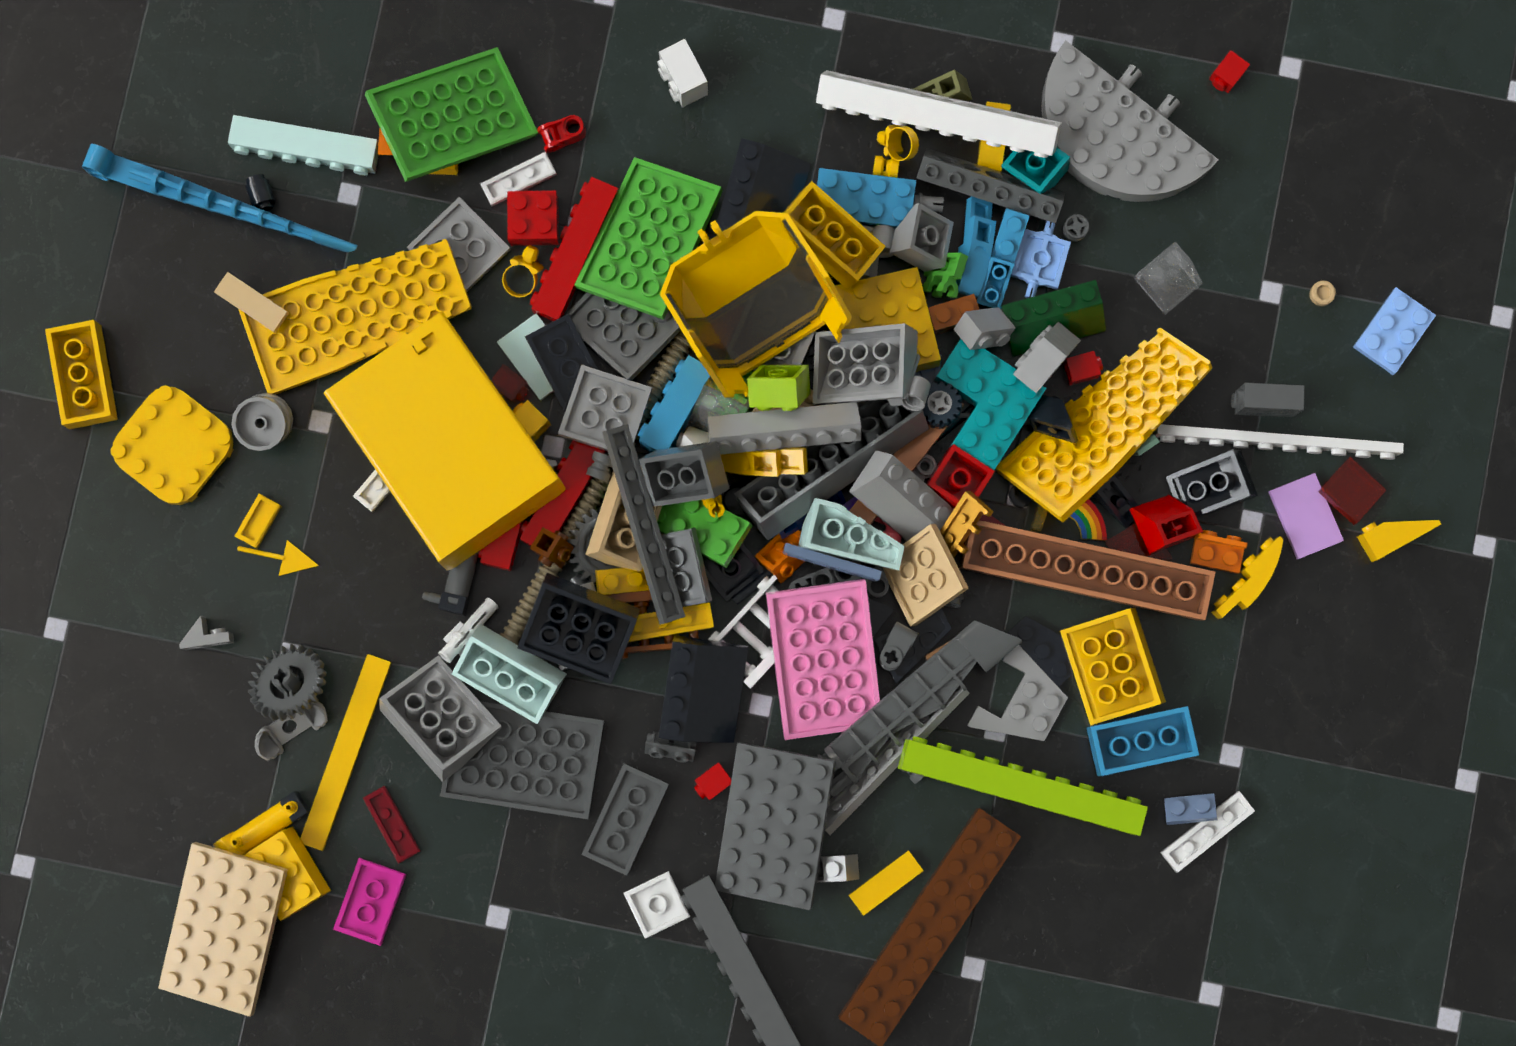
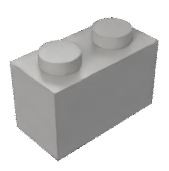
(984, 328)

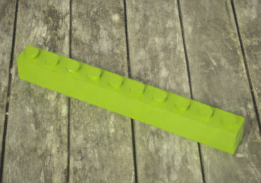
(1022, 787)

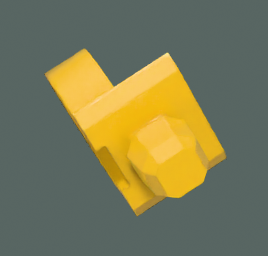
(892, 140)
(528, 260)

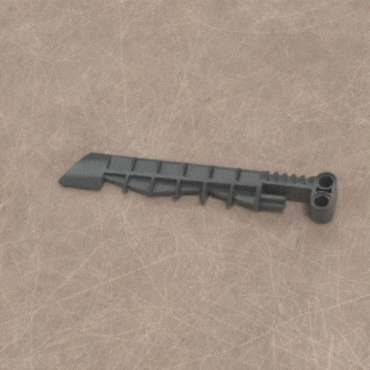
(915, 698)

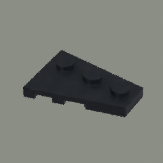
(1044, 648)

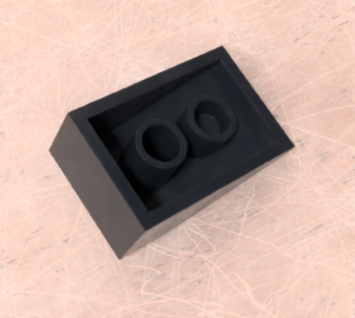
(1213, 483)
(736, 576)

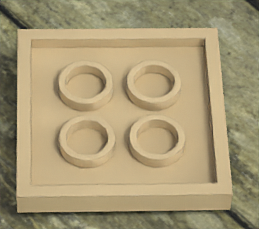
(926, 576)

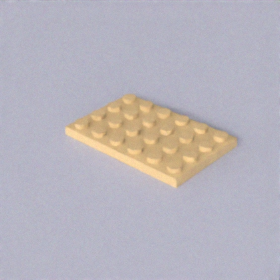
(223, 928)

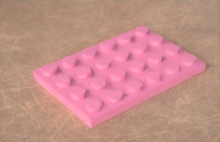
(823, 657)

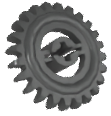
(580, 545)
(280, 673)

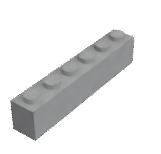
(785, 428)

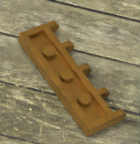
(963, 521)

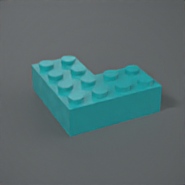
(998, 398)

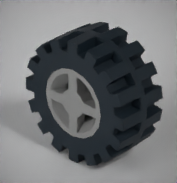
(945, 397)

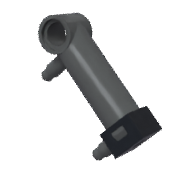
(457, 588)

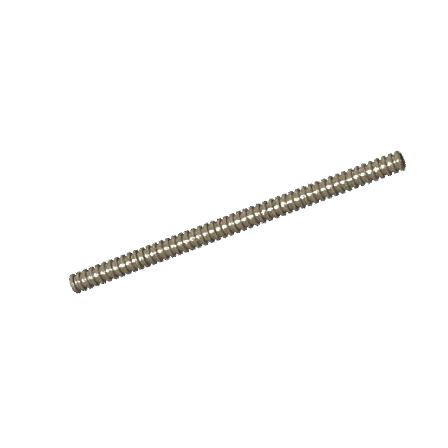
(597, 487)

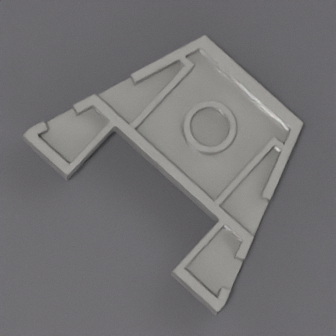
(1032, 706)

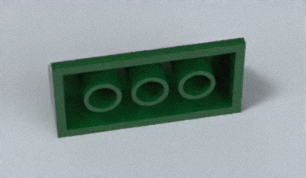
(1075, 307)

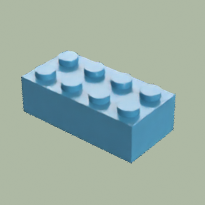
(869, 197)
(674, 411)
(1142, 741)

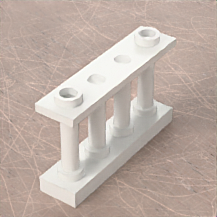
(752, 672)

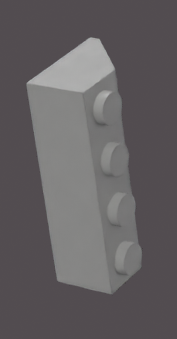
(899, 496)

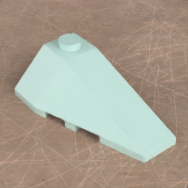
(839, 533)

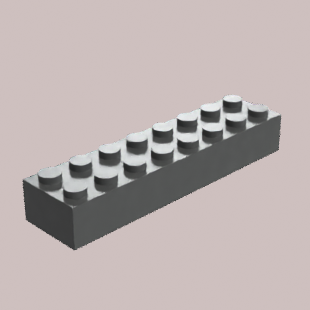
(782, 500)

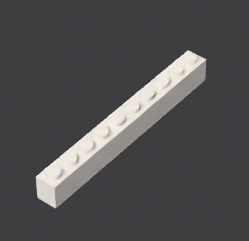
(938, 113)

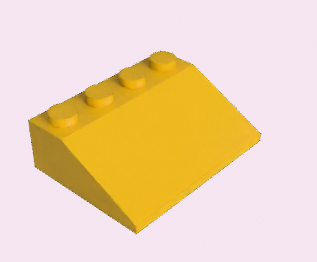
(1112, 666)

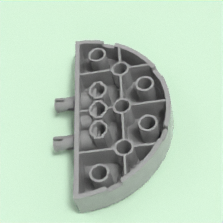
(1116, 137)

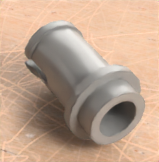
(928, 202)

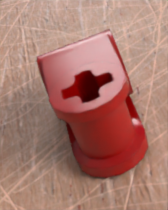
(560, 133)

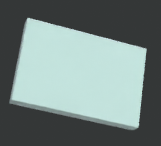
(522, 357)

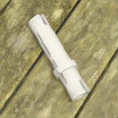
(461, 637)

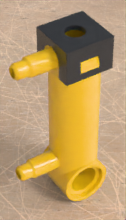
(264, 826)

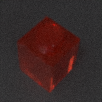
(510, 384)

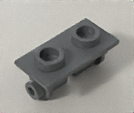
(660, 748)

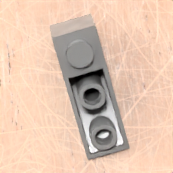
(838, 868)

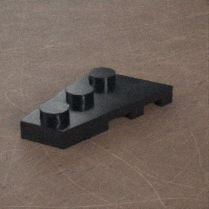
(930, 633)

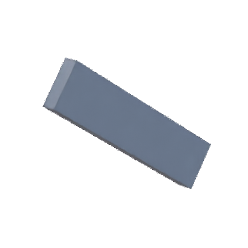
(832, 562)

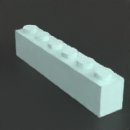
(303, 144)

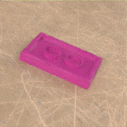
(370, 901)

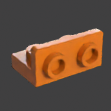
(1218, 552)
(773, 559)

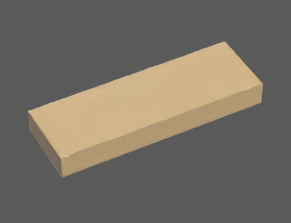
(251, 302)

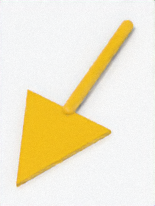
(292, 560)

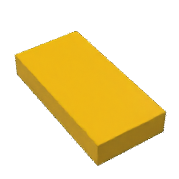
(258, 521)

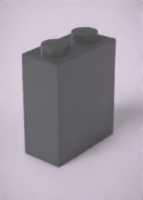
(1268, 400)

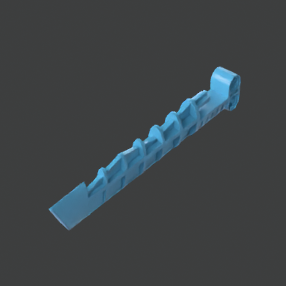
(106, 166)

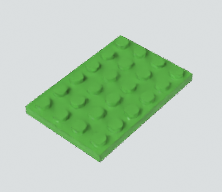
(451, 114)
(646, 232)

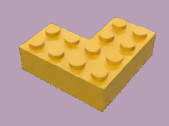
(890, 301)

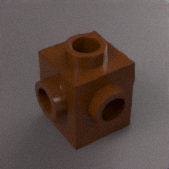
(552, 548)

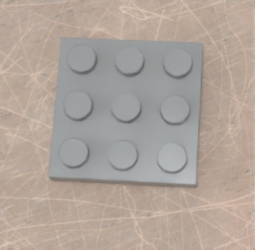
(470, 239)
(600, 404)

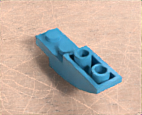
(977, 245)
(1003, 258)

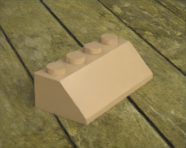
(612, 535)

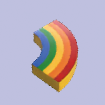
(1090, 522)

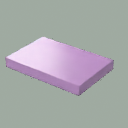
(1305, 516)

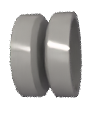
(248, 419)

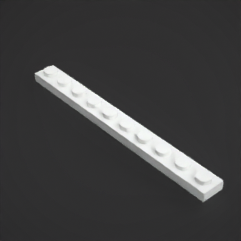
(1288, 442)

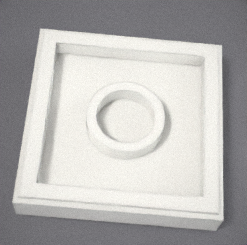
(656, 904)

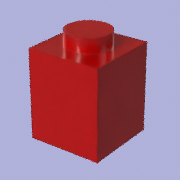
(1229, 72)
(1083, 367)
(712, 782)

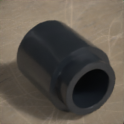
(260, 192)

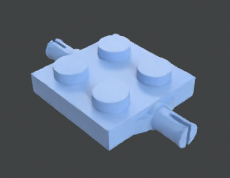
(1040, 259)

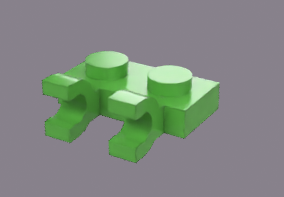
(953, 270)

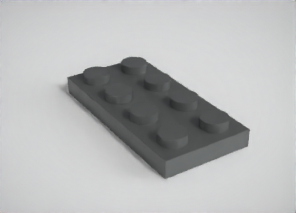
(625, 819)

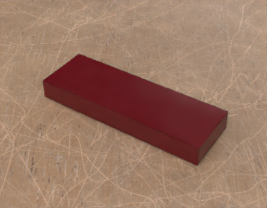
(391, 824)

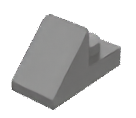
(199, 638)

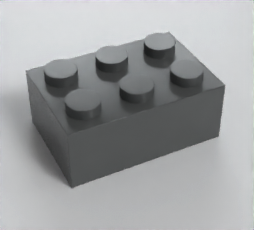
(684, 474)

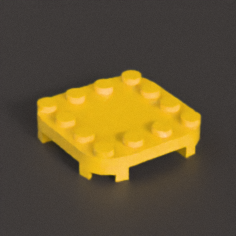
(172, 445)

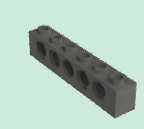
(989, 185)

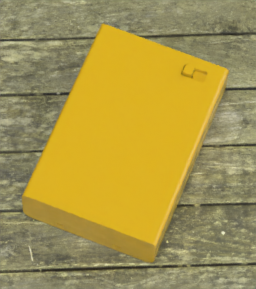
(444, 441)

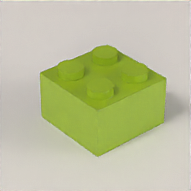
(778, 387)

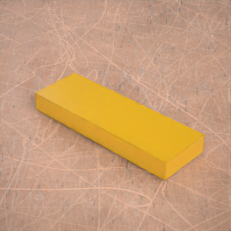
(885, 883)

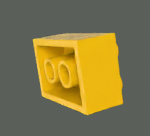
(303, 879)

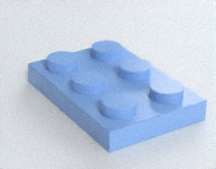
(1394, 331)

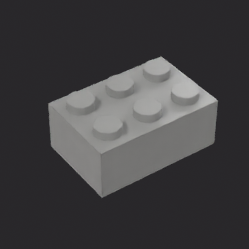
(1045, 356)

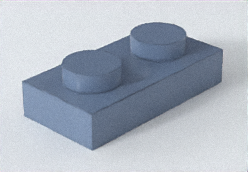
(1190, 809)

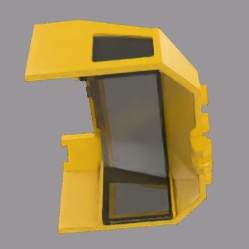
(750, 296)

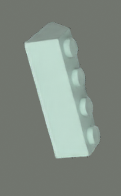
(508, 674)

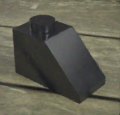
(1052, 419)

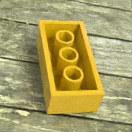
(834, 235)
(81, 374)

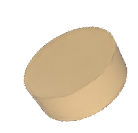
(1322, 293)

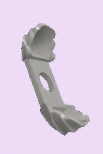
(272, 737)

